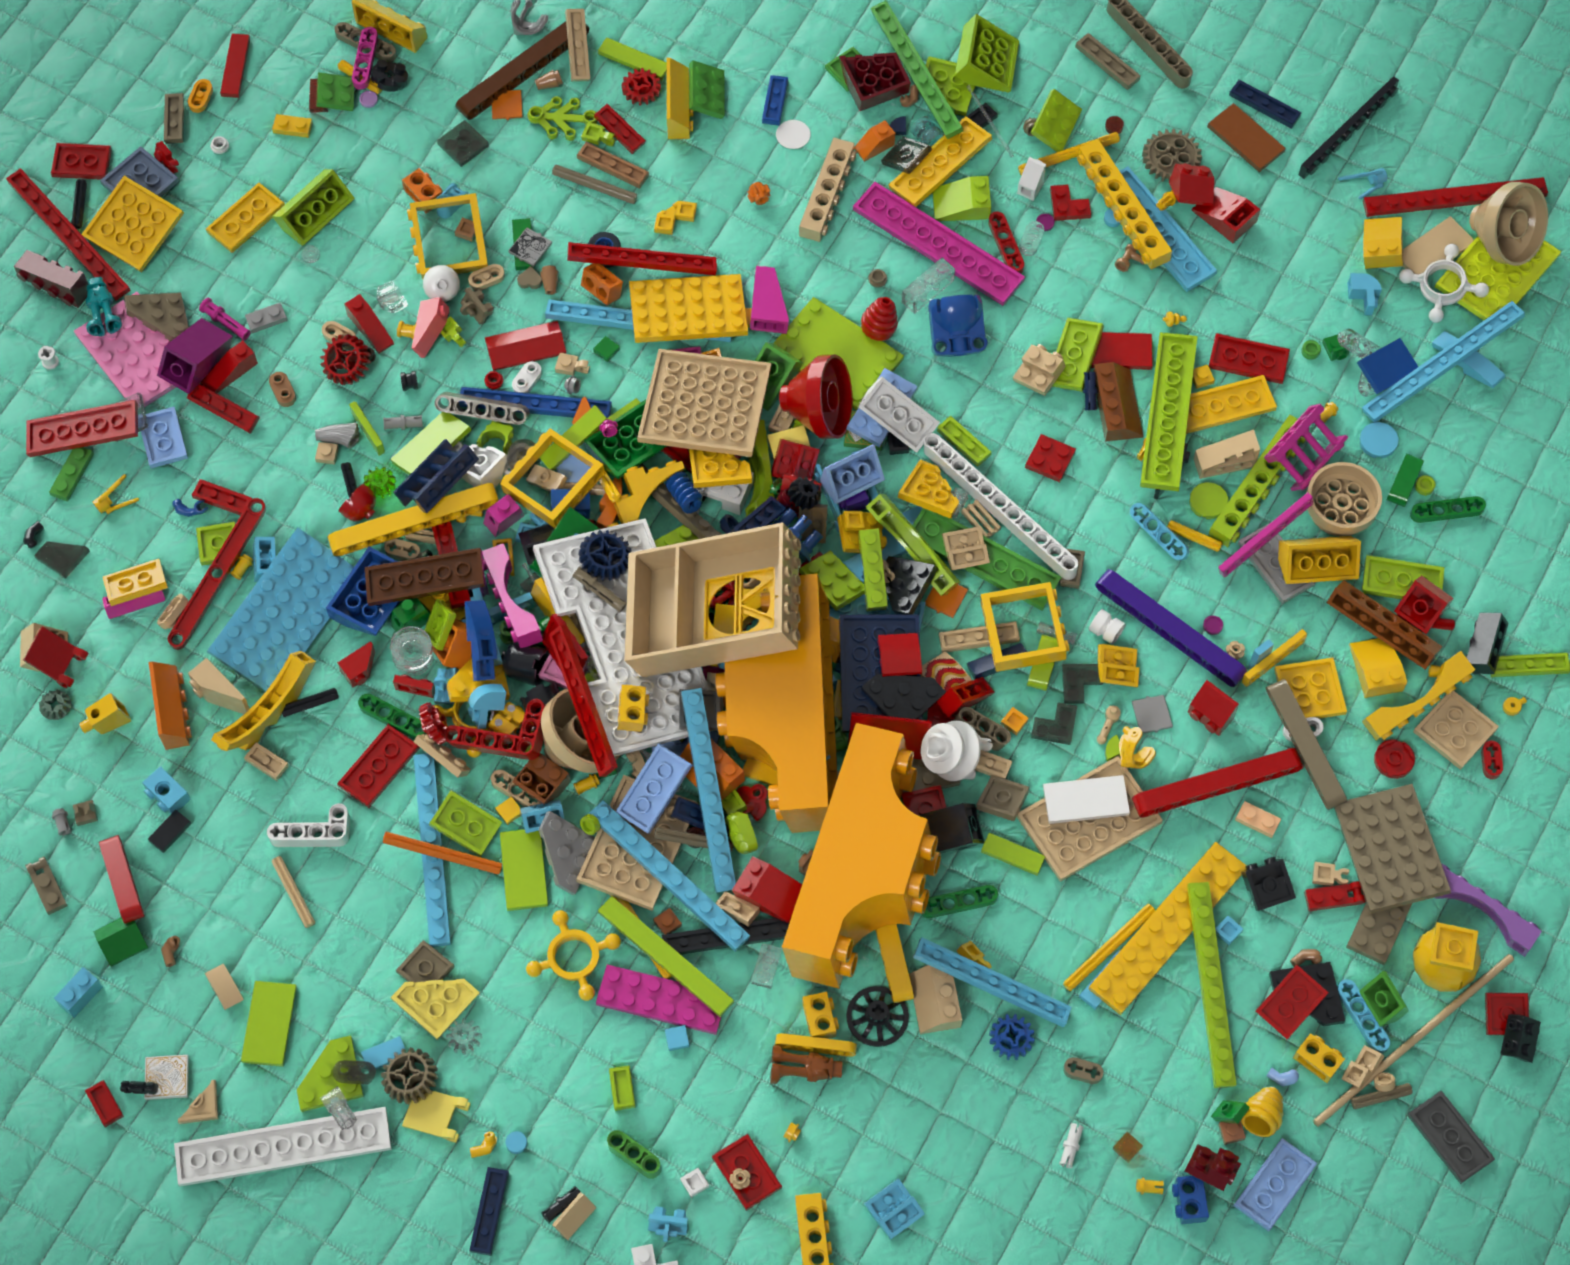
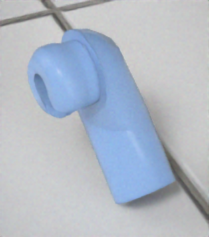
(1283, 1079)

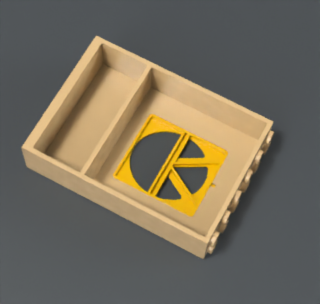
(676, 583)

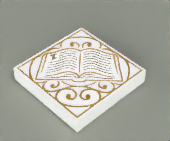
(170, 1074)

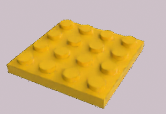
(132, 223)

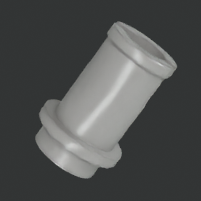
(61, 821)

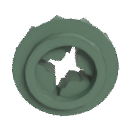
(60, 710)

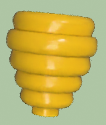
(1264, 1112)

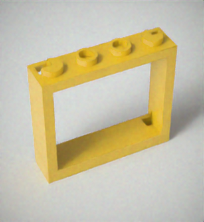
(459, 268)
(573, 497)
(1027, 658)

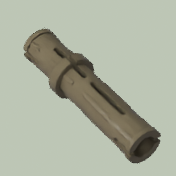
(592, 583)

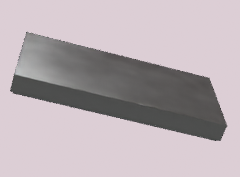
(1451, 1137)

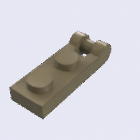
(46, 886)

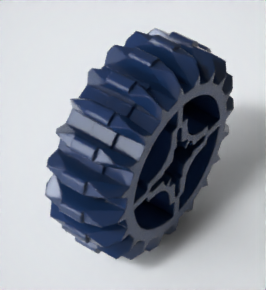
(609, 546)

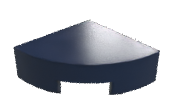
(899, 125)

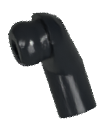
(30, 534)

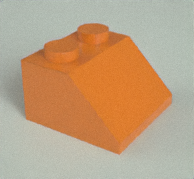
(457, 648)

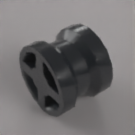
(409, 380)

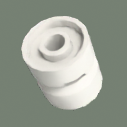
(1107, 627)

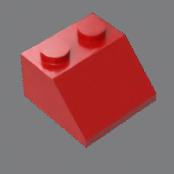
(1192, 184)
(1423, 604)
(1213, 708)

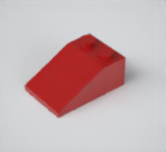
(768, 889)

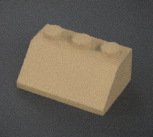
(935, 1000)

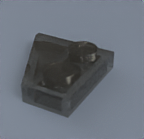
(61, 557)

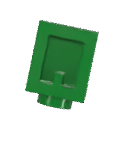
(1334, 349)

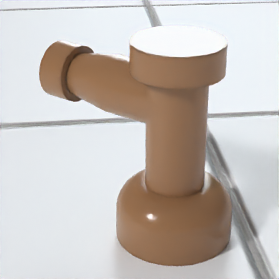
(1123, 263)

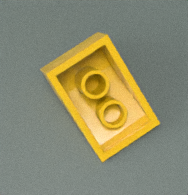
(1383, 242)
(1378, 668)

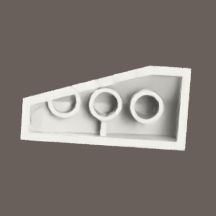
(488, 467)

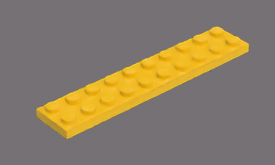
(1164, 931)

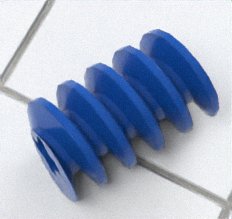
(684, 492)

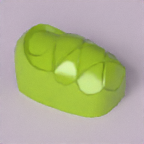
(741, 832)

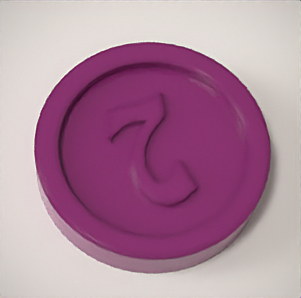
(1047, 221)
(1213, 625)

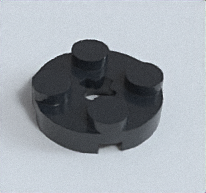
(395, 70)

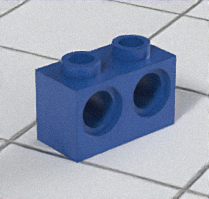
(1196, 1199)

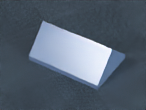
(852, 474)

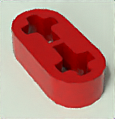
(1496, 759)

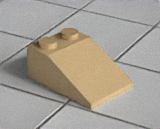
(216, 688)

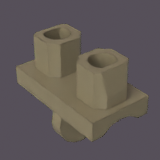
(473, 305)

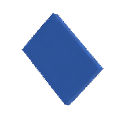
(1387, 365)

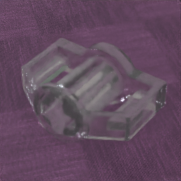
(390, 297)

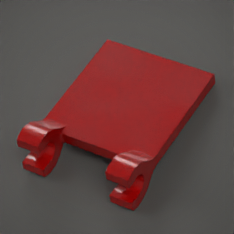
(52, 656)

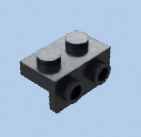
(1520, 1037)

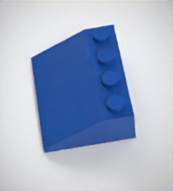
(350, 602)

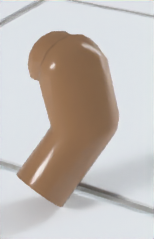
(909, 100)
(169, 949)

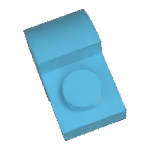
(1366, 288)
(486, 698)

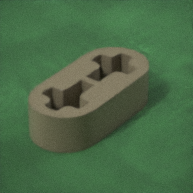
(1084, 1066)

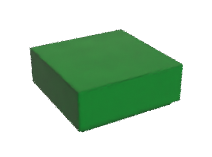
(606, 348)

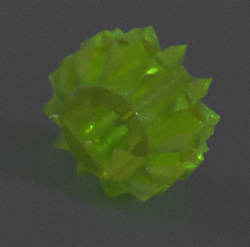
(386, 480)

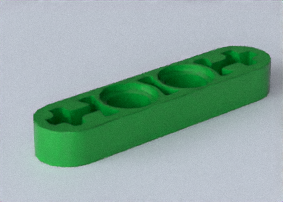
(1448, 513)
(391, 719)
(960, 905)

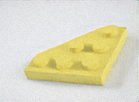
(435, 1002)

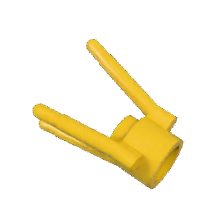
(103, 502)

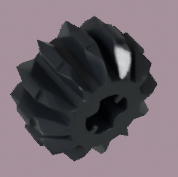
(804, 493)

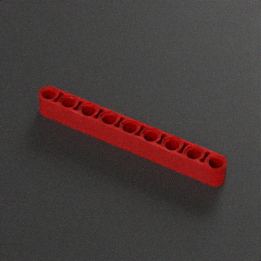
(1217, 782)

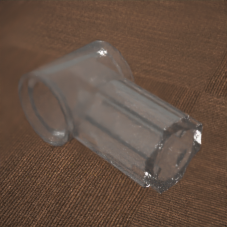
(337, 1105)

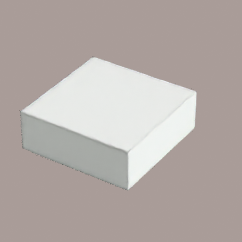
(694, 1182)

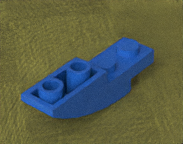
(482, 639)

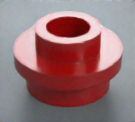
(493, 375)

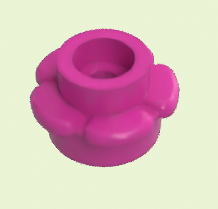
(609, 428)

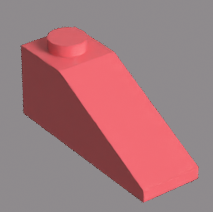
(429, 324)

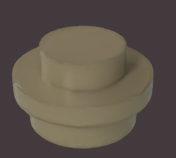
(877, 278)

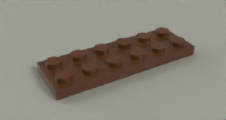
(424, 576)

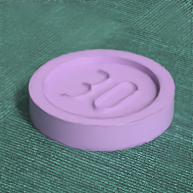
(368, 99)

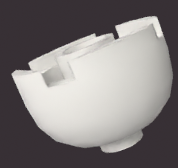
(441, 282)

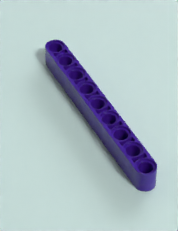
(1171, 628)

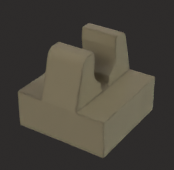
(85, 812)

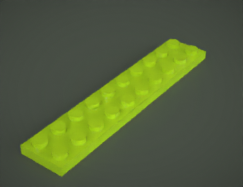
(1169, 412)

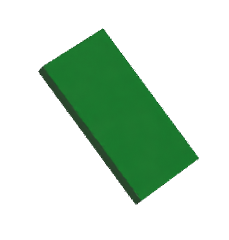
(569, 524)

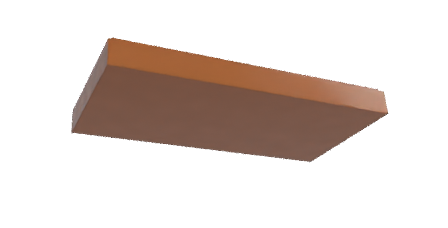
(1246, 137)

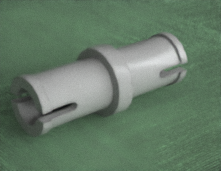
(402, 422)

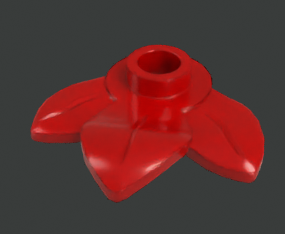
(754, 804)

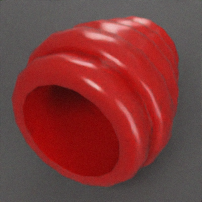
(880, 319)

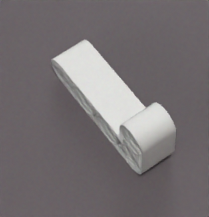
(309, 829)

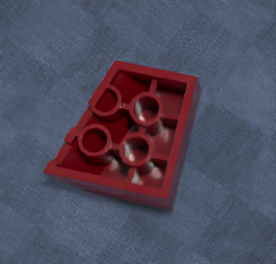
(874, 78)

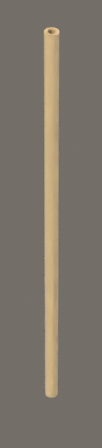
(1320, 1119)

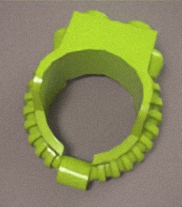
(497, 430)

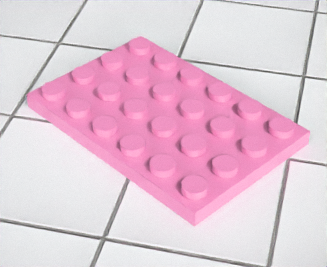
(129, 356)

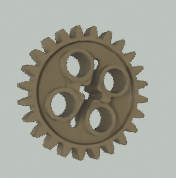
(1170, 153)

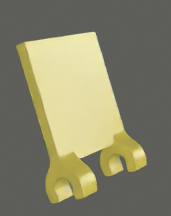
(435, 1114)

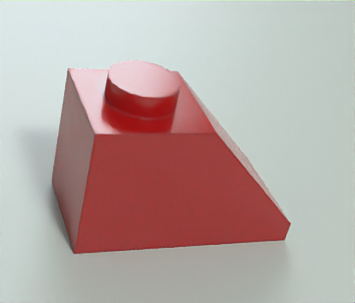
(358, 665)

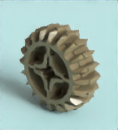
(394, 1073)

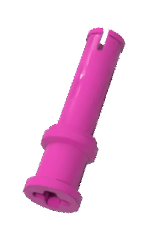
(218, 315)

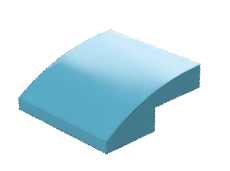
(894, 1208)

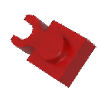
(164, 156)

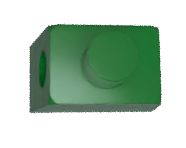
(409, 613)

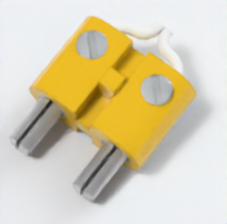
(508, 720)

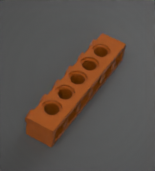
(1384, 624)

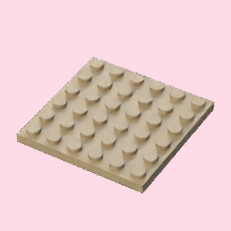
(704, 402)

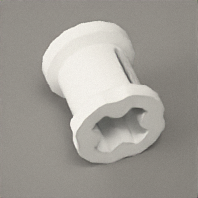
(48, 357)

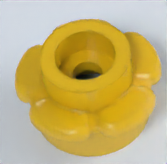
(792, 1132)

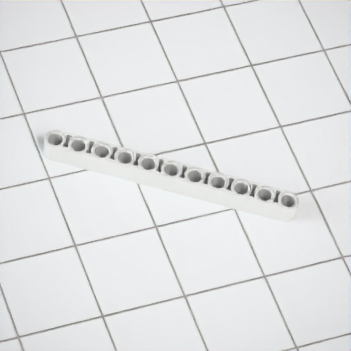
(1003, 513)

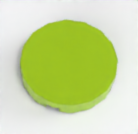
(1208, 500)

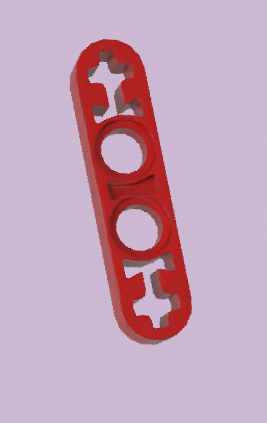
(1009, 242)

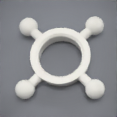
(1436, 314)

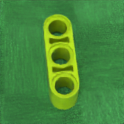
(1041, 673)

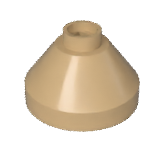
(1512, 223)
(564, 736)

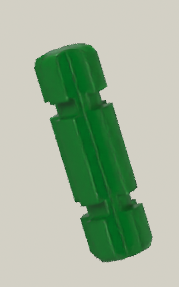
(776, 486)

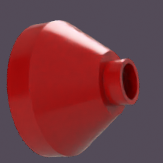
(820, 397)

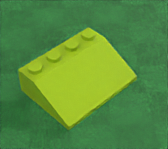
(986, 55)

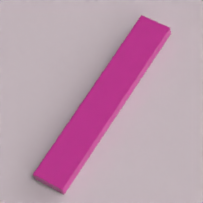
(1266, 535)

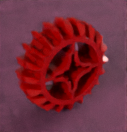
(354, 370)

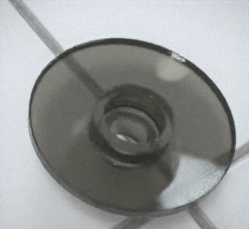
(518, 451)

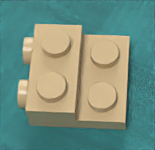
(1039, 369)

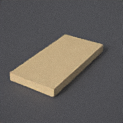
(1432, 244)

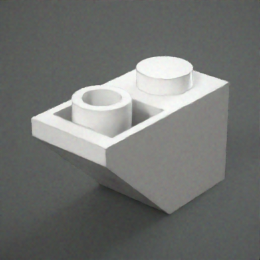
(1031, 179)

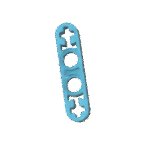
(1159, 531)
(1363, 1016)

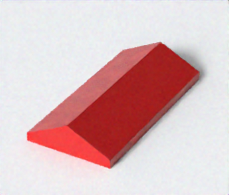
(525, 345)

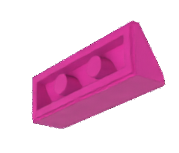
(132, 605)

